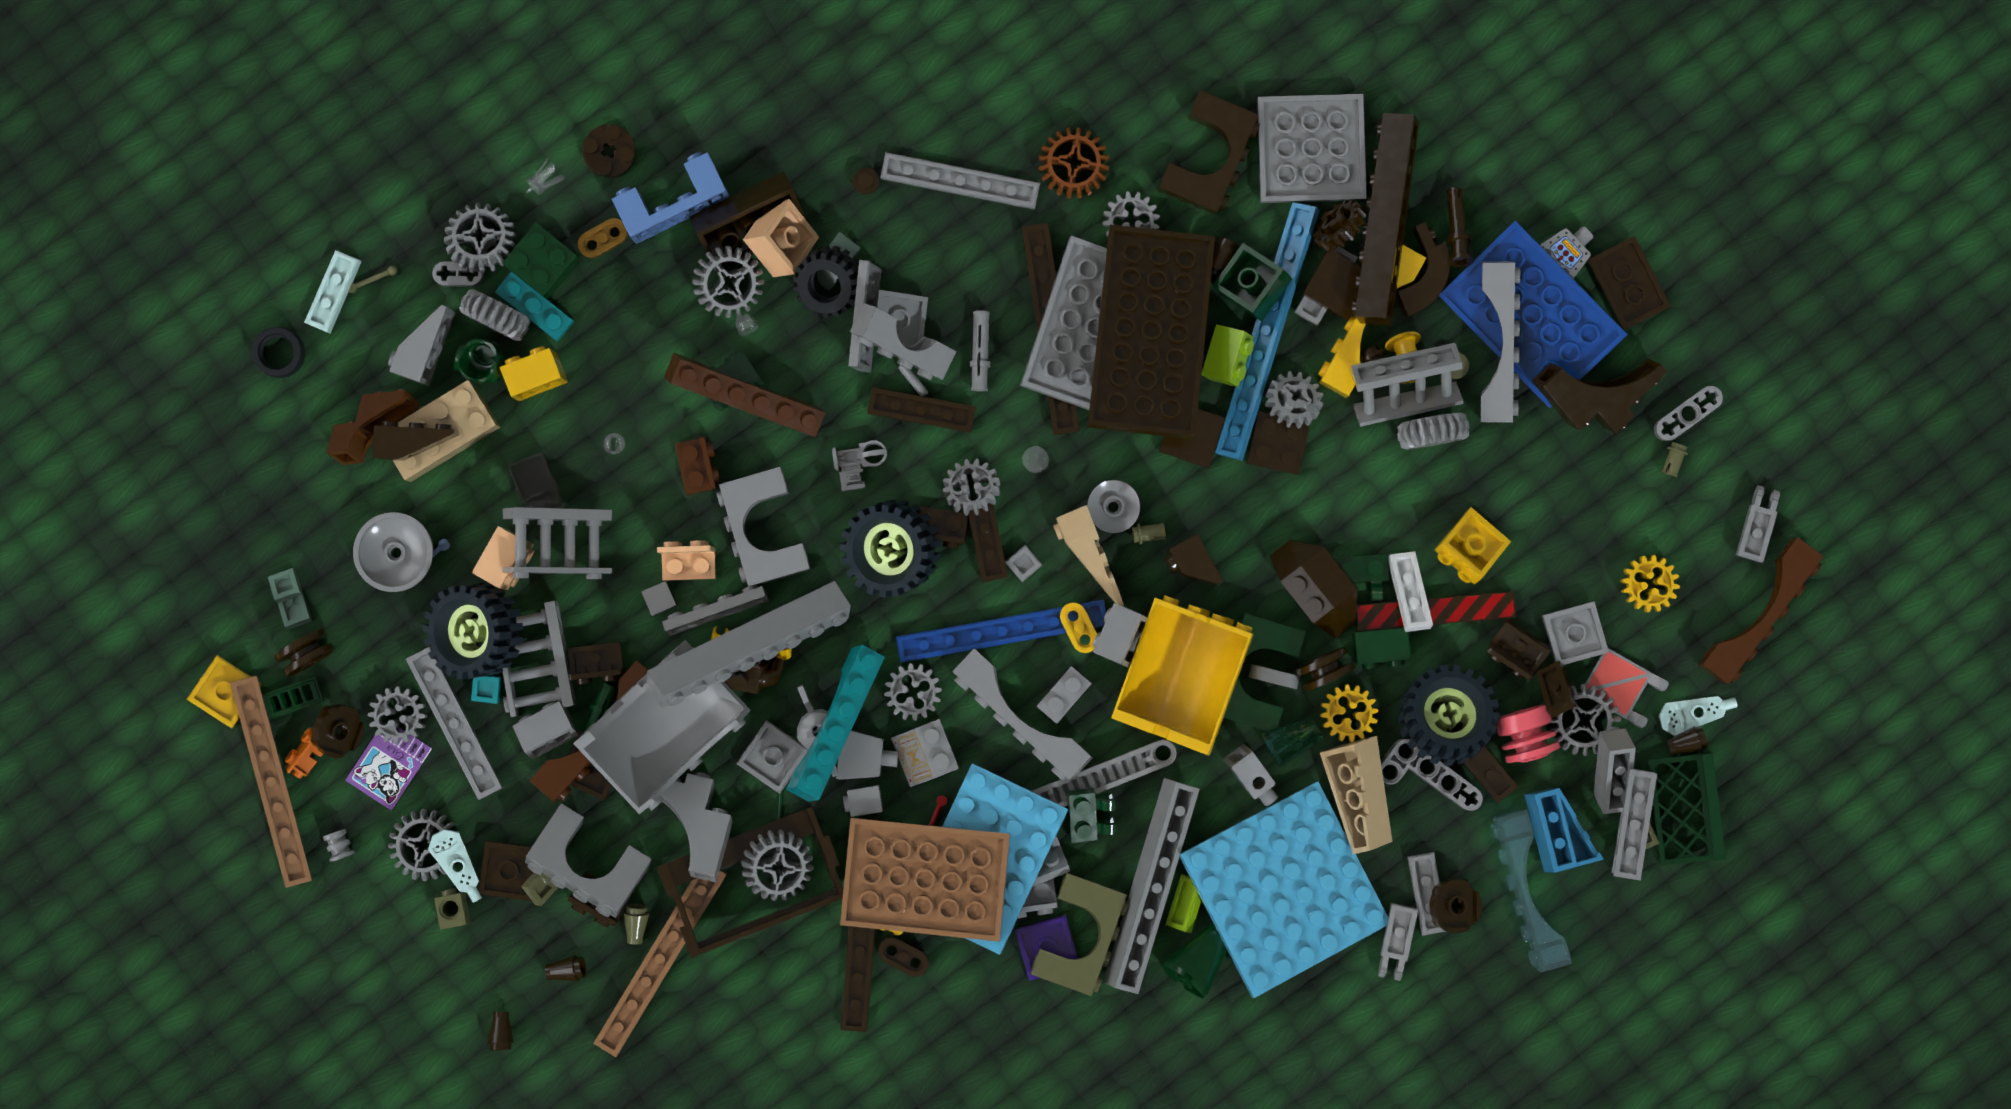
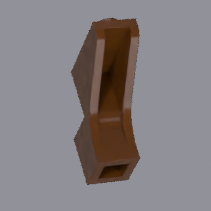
(351, 440)

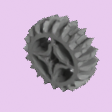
(503, 238)
(718, 289)
(494, 315)
(1433, 430)
(1603, 705)
(420, 855)
(776, 886)

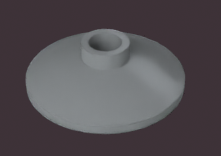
(1123, 496)

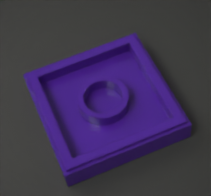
(1049, 935)

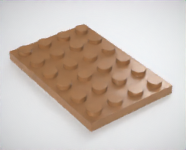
(925, 879)

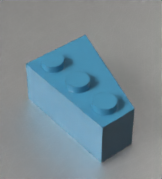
(1558, 833)

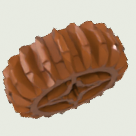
(1086, 165)

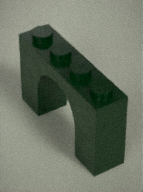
(1267, 636)

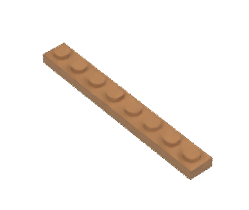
(271, 781)
(655, 966)

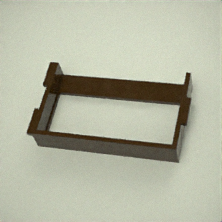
(801, 824)

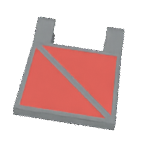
(1624, 683)

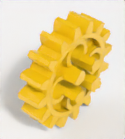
(1645, 569)
(1353, 698)

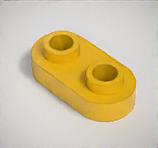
(1077, 628)

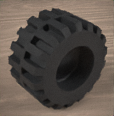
(813, 294)

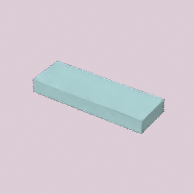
(332, 291)

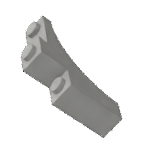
(706, 829)

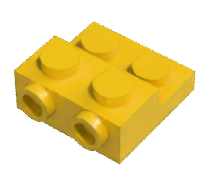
(1472, 546)

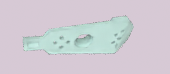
(1685, 713)
(455, 853)

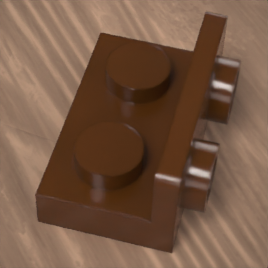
(697, 466)

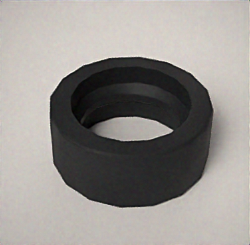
(260, 342)

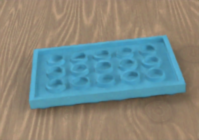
(1033, 821)

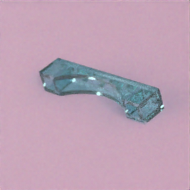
(1515, 838)

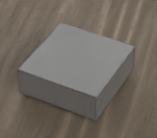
(1023, 563)
(659, 598)

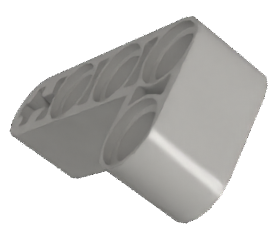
(1433, 778)

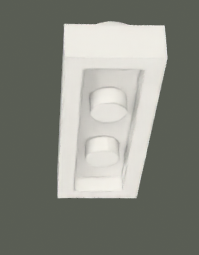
(1410, 591)

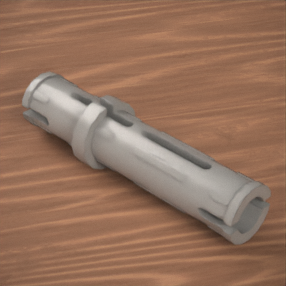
(980, 355)

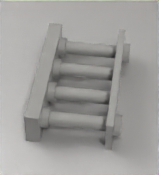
(1404, 368)
(569, 520)
(560, 667)
(1634, 825)

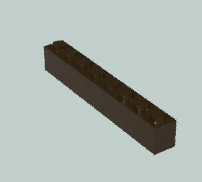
(1386, 219)

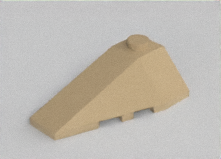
(1083, 540)

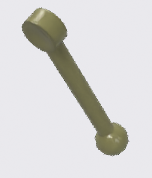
(392, 270)

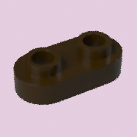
(902, 958)

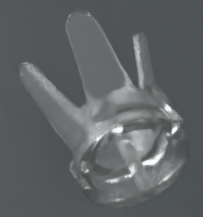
(538, 182)

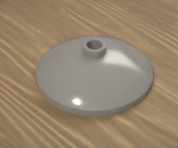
(375, 548)

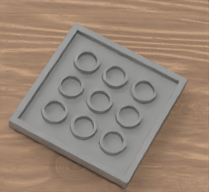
(1311, 148)

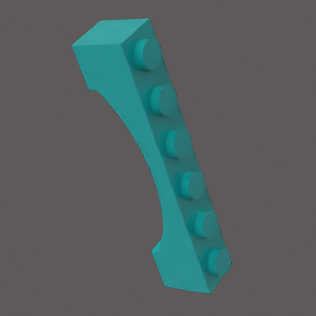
(854, 685)

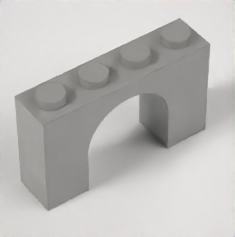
(739, 498)
(607, 892)

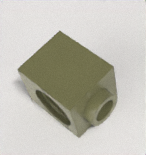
(447, 920)

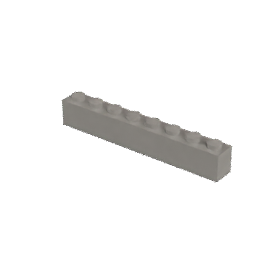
(748, 644)
(1151, 885)

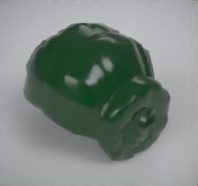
(479, 360)

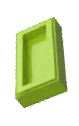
(1184, 905)

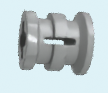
(338, 845)

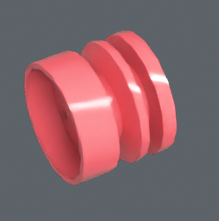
(1527, 734)

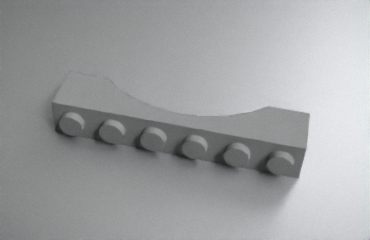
(1499, 286)
(981, 677)

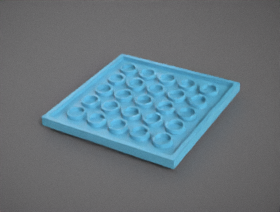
(1284, 889)

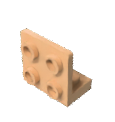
(688, 562)

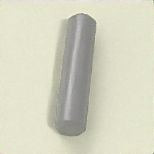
(914, 381)

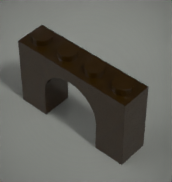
(1236, 127)

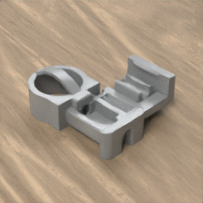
(850, 462)

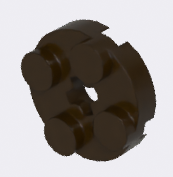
(604, 165)
(324, 730)
(1440, 905)

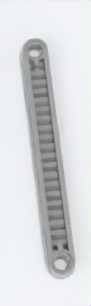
(1109, 773)

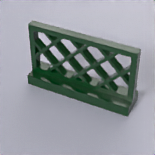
(1710, 807)

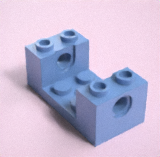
(643, 225)

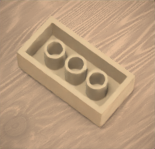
(466, 413)

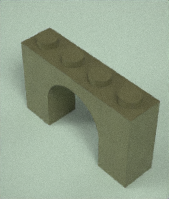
(1105, 907)

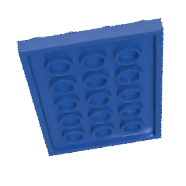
(1555, 313)

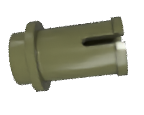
(1674, 459)
(1148, 533)

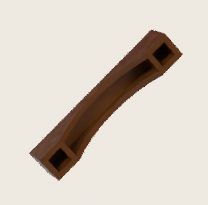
(745, 396)
(1792, 569)
(558, 774)

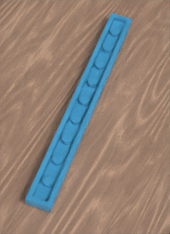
(1267, 335)

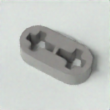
(458, 280)
(1274, 676)

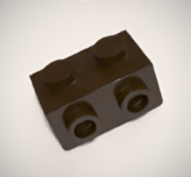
(1518, 650)
(596, 661)

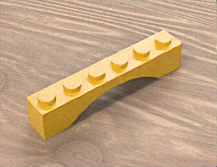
(1338, 373)

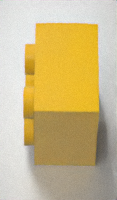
(533, 373)

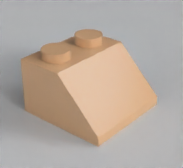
(781, 239)

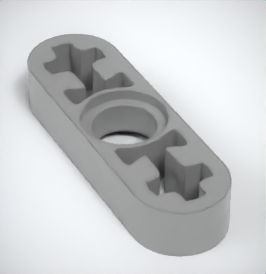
(1699, 396)

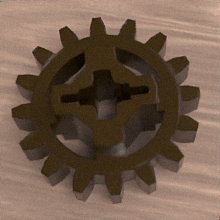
(1339, 225)

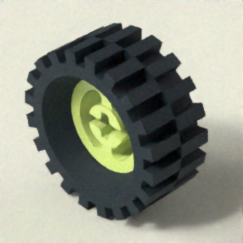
(878, 565)
(455, 634)
(1466, 703)

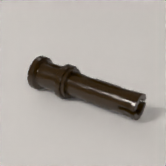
(1458, 238)

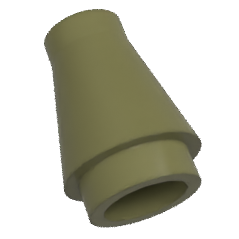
(635, 922)

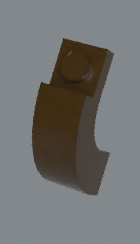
(1435, 275)

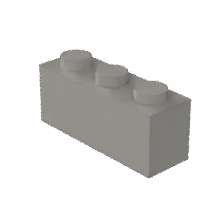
(1613, 764)

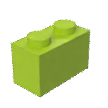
(1228, 355)

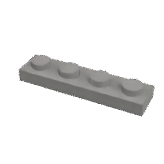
(707, 613)

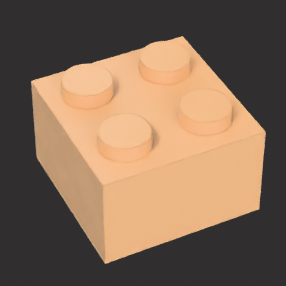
(500, 554)

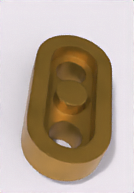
(602, 236)

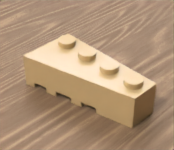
(1359, 793)

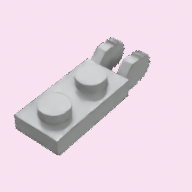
(1758, 526)
(1397, 938)

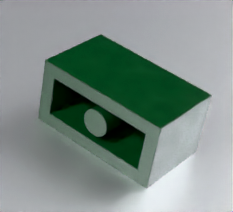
(1381, 646)

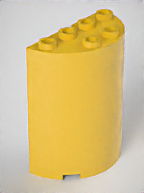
(1183, 674)

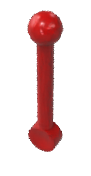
(941, 801)

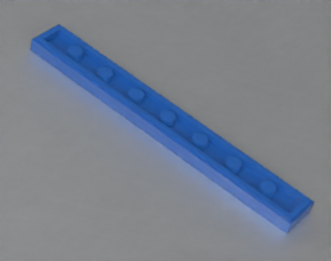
(992, 632)

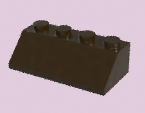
(732, 218)

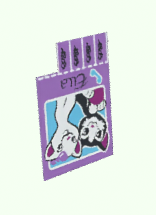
(388, 768)

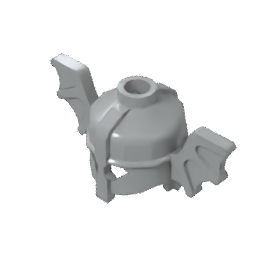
(813, 718)

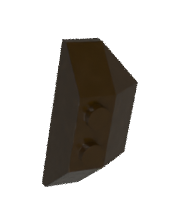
(1317, 585)

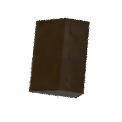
(1193, 562)

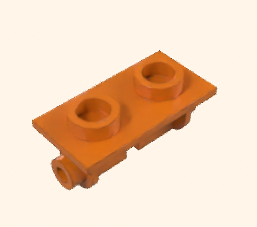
(300, 758)

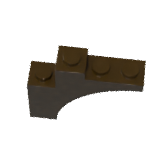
(1606, 400)

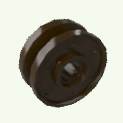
(304, 652)
(1325, 669)

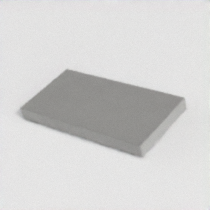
(867, 282)

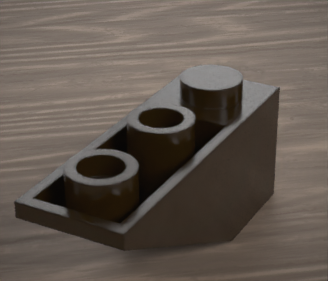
(405, 442)

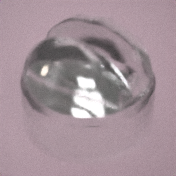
(746, 324)
(619, 443)

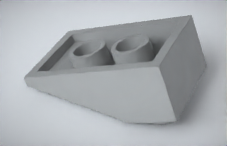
(421, 350)

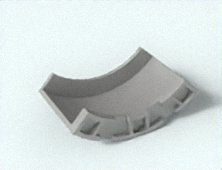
(651, 746)

